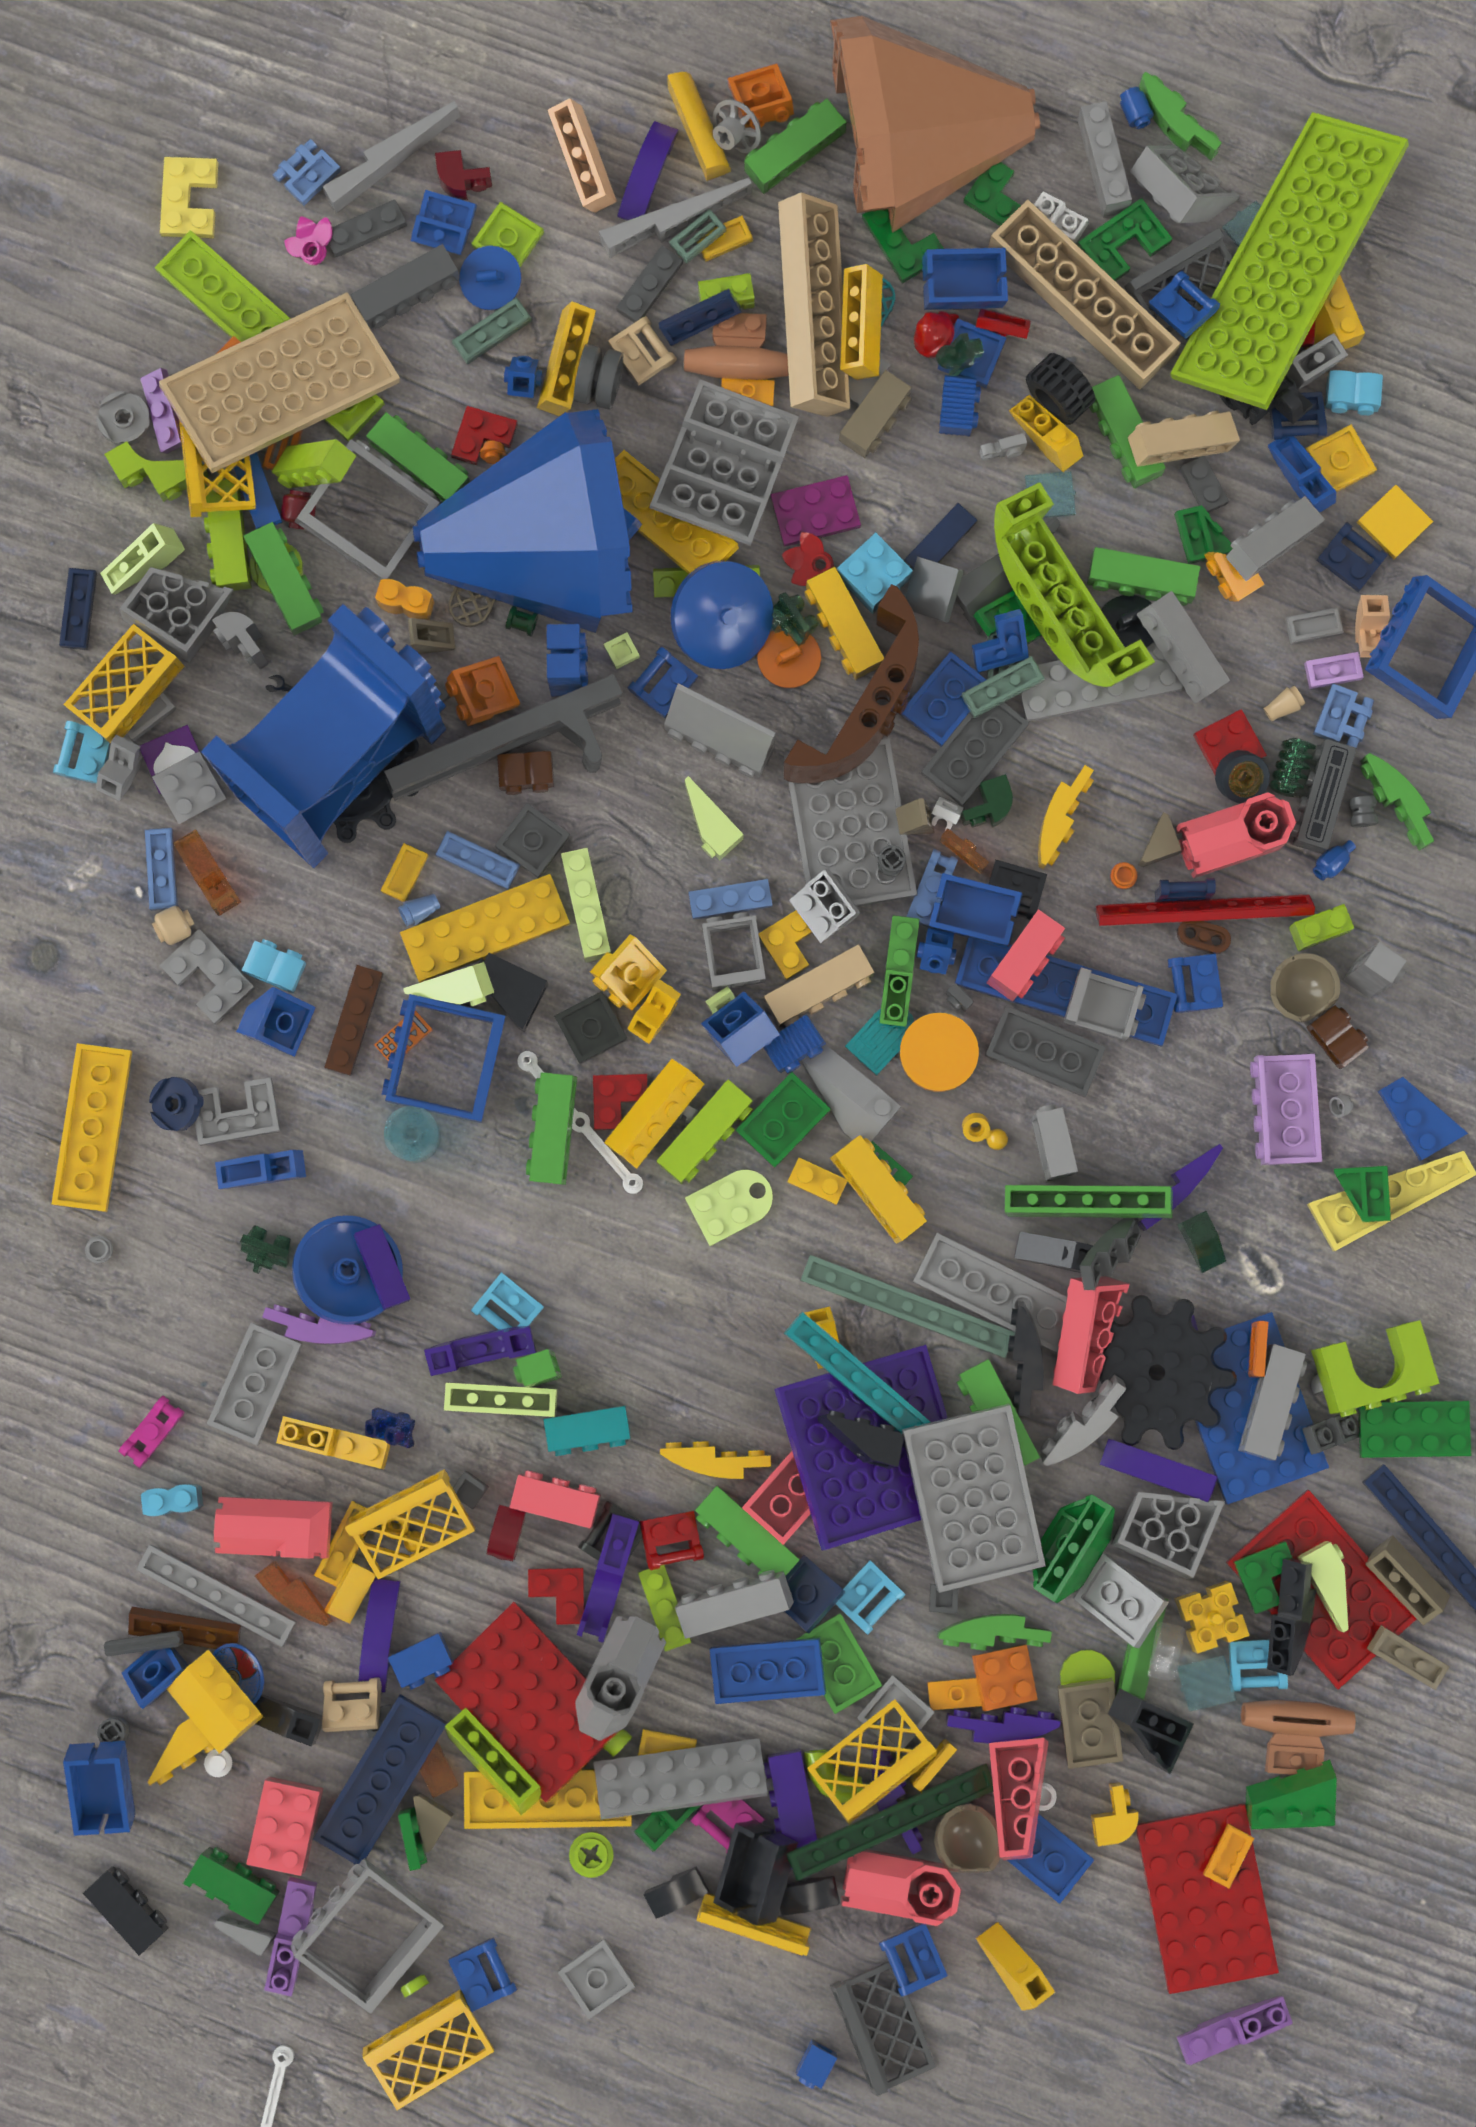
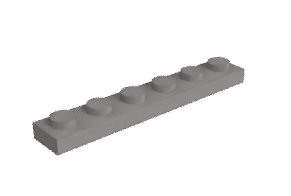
(216, 1595)

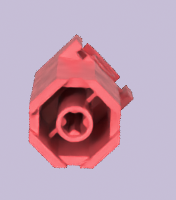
(1235, 834)
(273, 1527)
(900, 1887)

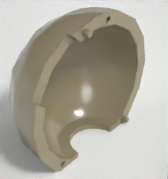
(1304, 987)
(967, 1840)

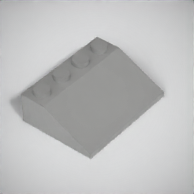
(719, 732)

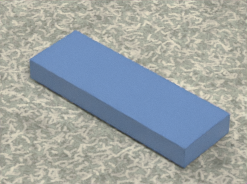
(477, 860)
(161, 868)

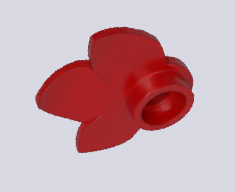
(804, 558)

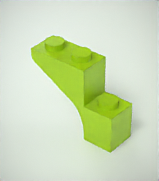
(166, 476)

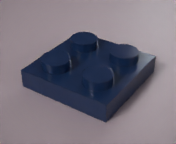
(812, 1593)

